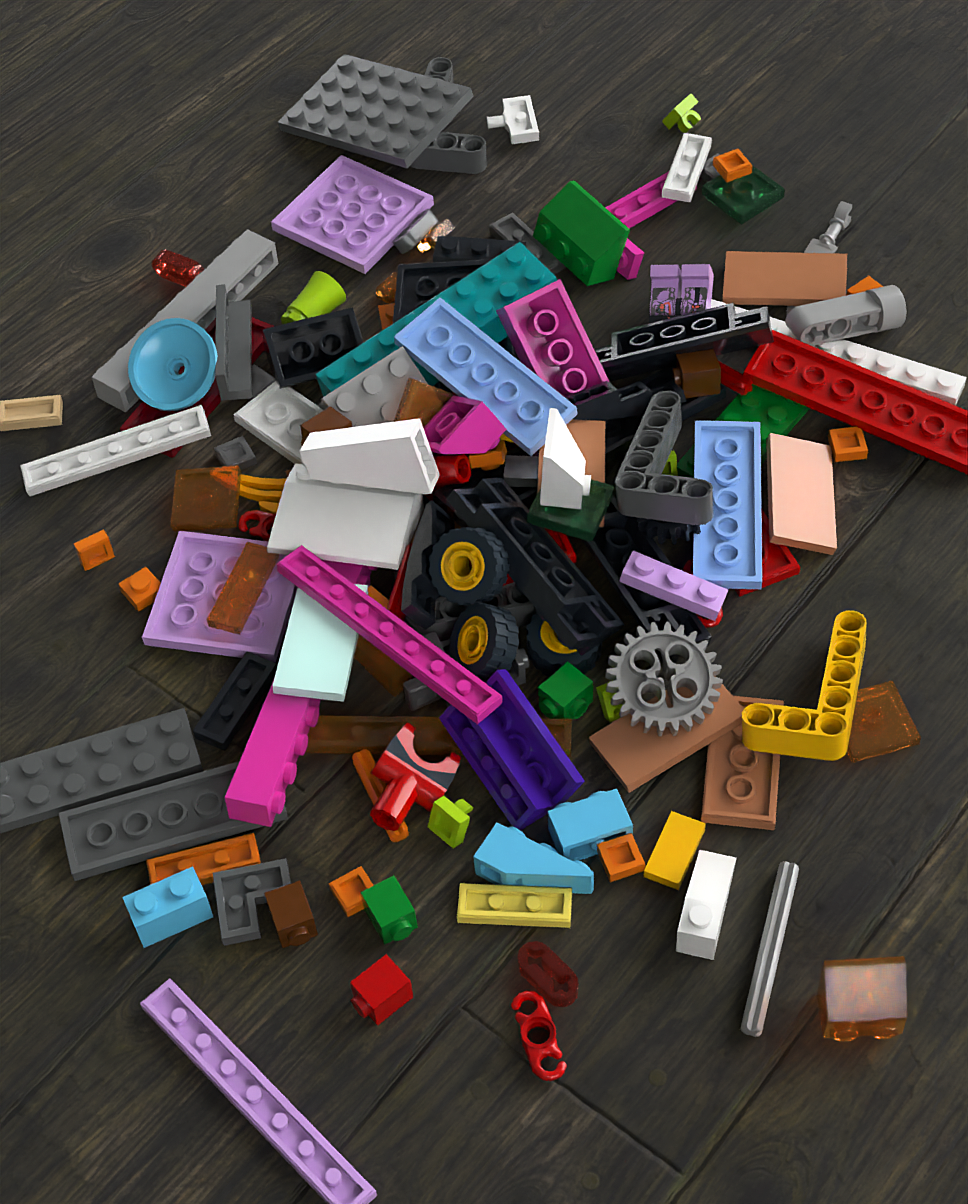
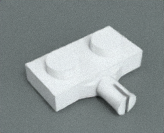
(518, 120)

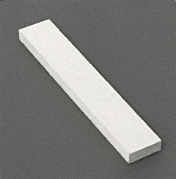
(115, 450)

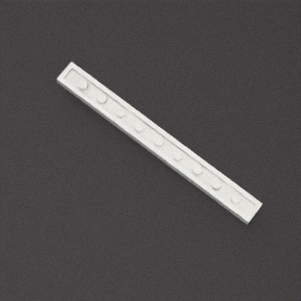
(919, 376)

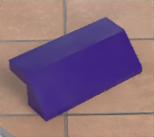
(515, 755)

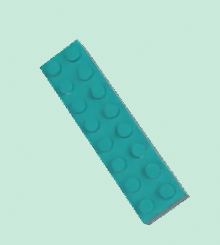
(475, 297)

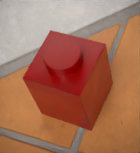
(380, 990)

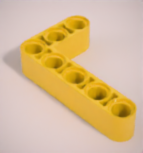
(823, 731)

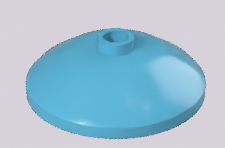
(161, 353)

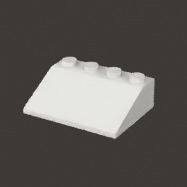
(344, 521)

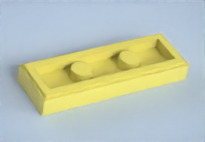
(514, 905)

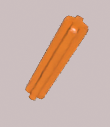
(374, 786)

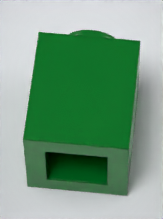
(389, 910)

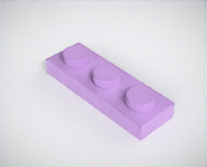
(673, 585)

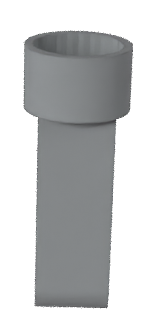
(848, 316)

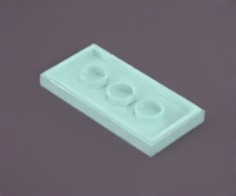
(315, 652)

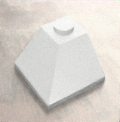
(563, 467)

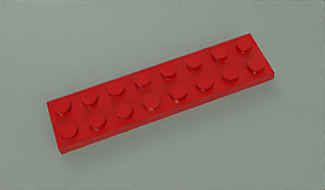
(862, 399)

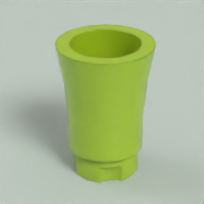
(317, 298)

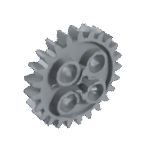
(632, 682)

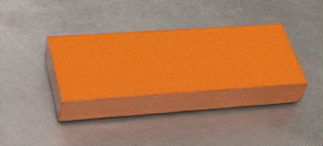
(206, 859)

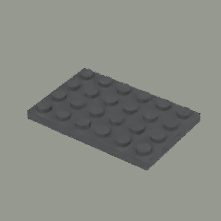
(376, 110)

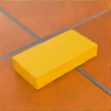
(674, 850)

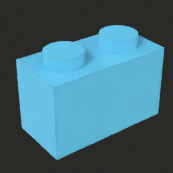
(585, 823)
(168, 907)

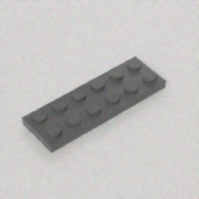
(96, 769)
(151, 822)

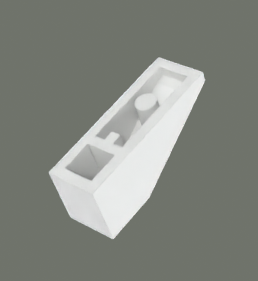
(705, 905)

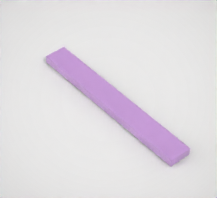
(256, 1097)

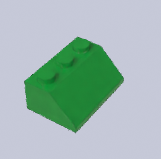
(582, 234)

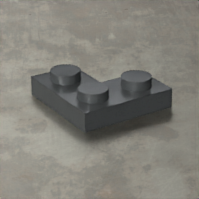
(240, 892)

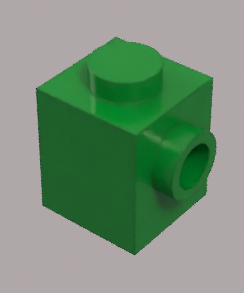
(565, 693)

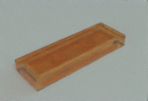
(242, 589)

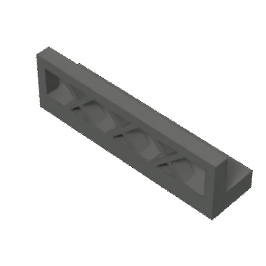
(233, 346)

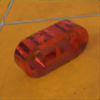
(176, 267)
(554, 968)

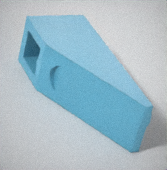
(515, 860)

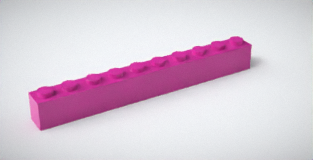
(277, 742)

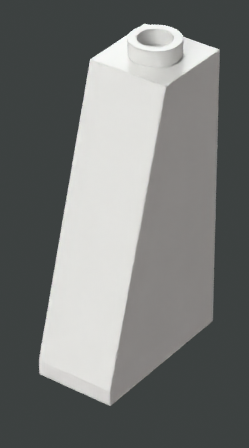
(373, 456)

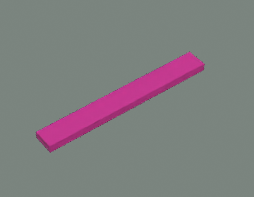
(390, 634)

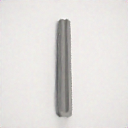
(769, 949)

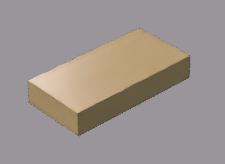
(31, 413)

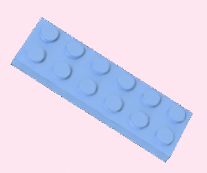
(483, 371)
(731, 543)

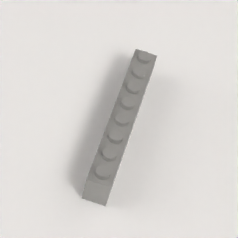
(238, 267)

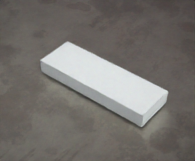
(686, 167)

